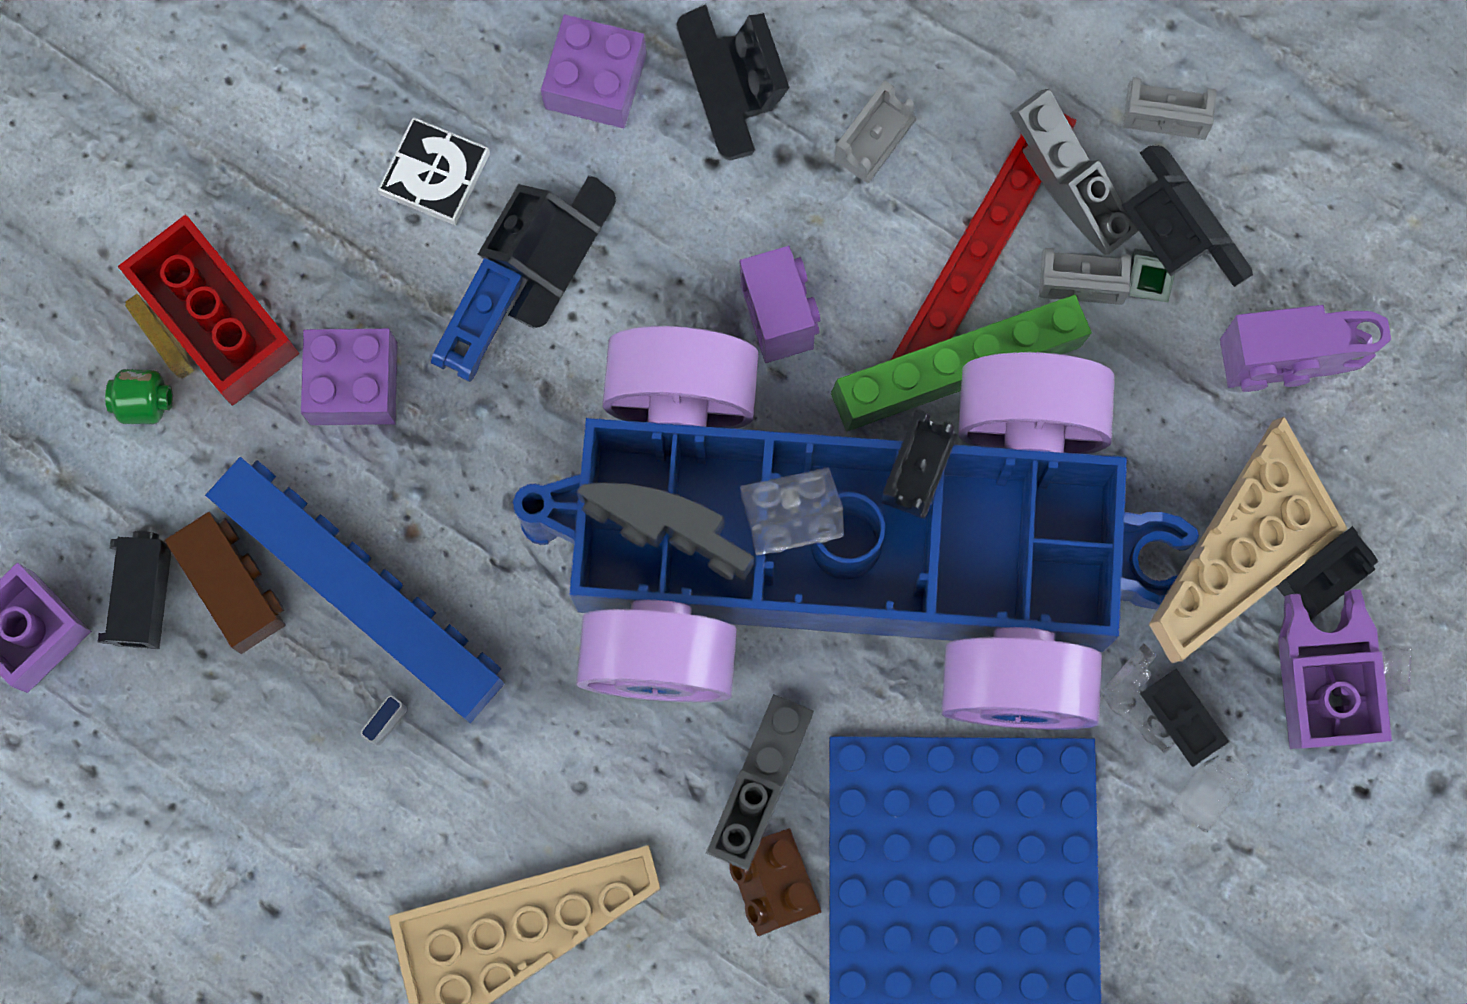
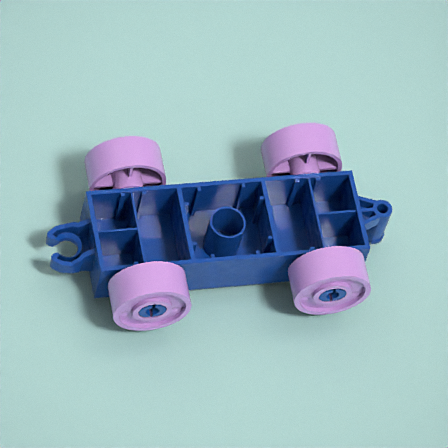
(1010, 563)

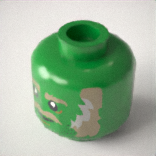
(138, 396)

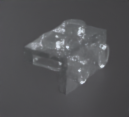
(793, 511)

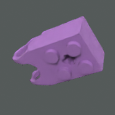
(1297, 345)
(1337, 662)

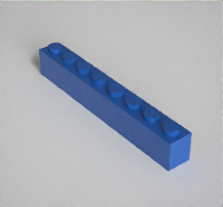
(356, 589)

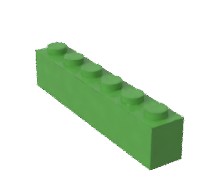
(938, 368)

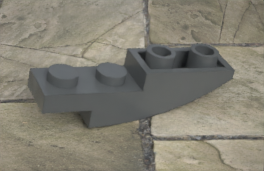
(1068, 174)
(652, 514)
(760, 782)

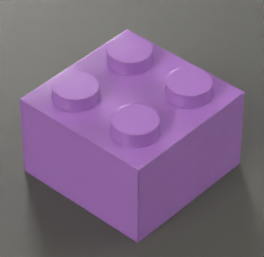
(594, 71)
(778, 303)
(349, 377)
(34, 628)

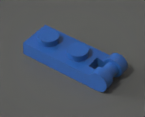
(477, 318)

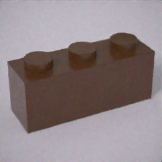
(226, 581)

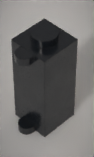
(137, 591)

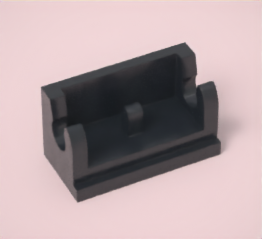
(919, 465)
(1330, 572)
(1184, 717)

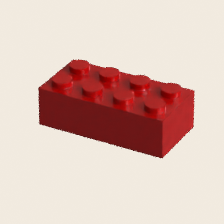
(208, 310)

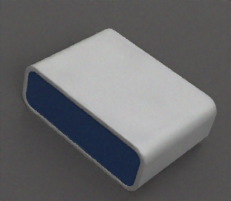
(383, 720)

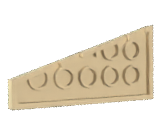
(1257, 538)
(502, 935)

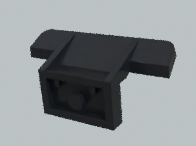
(733, 76)
(1179, 221)
(546, 243)

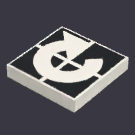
(434, 171)

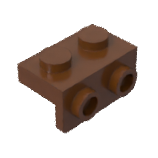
(776, 885)

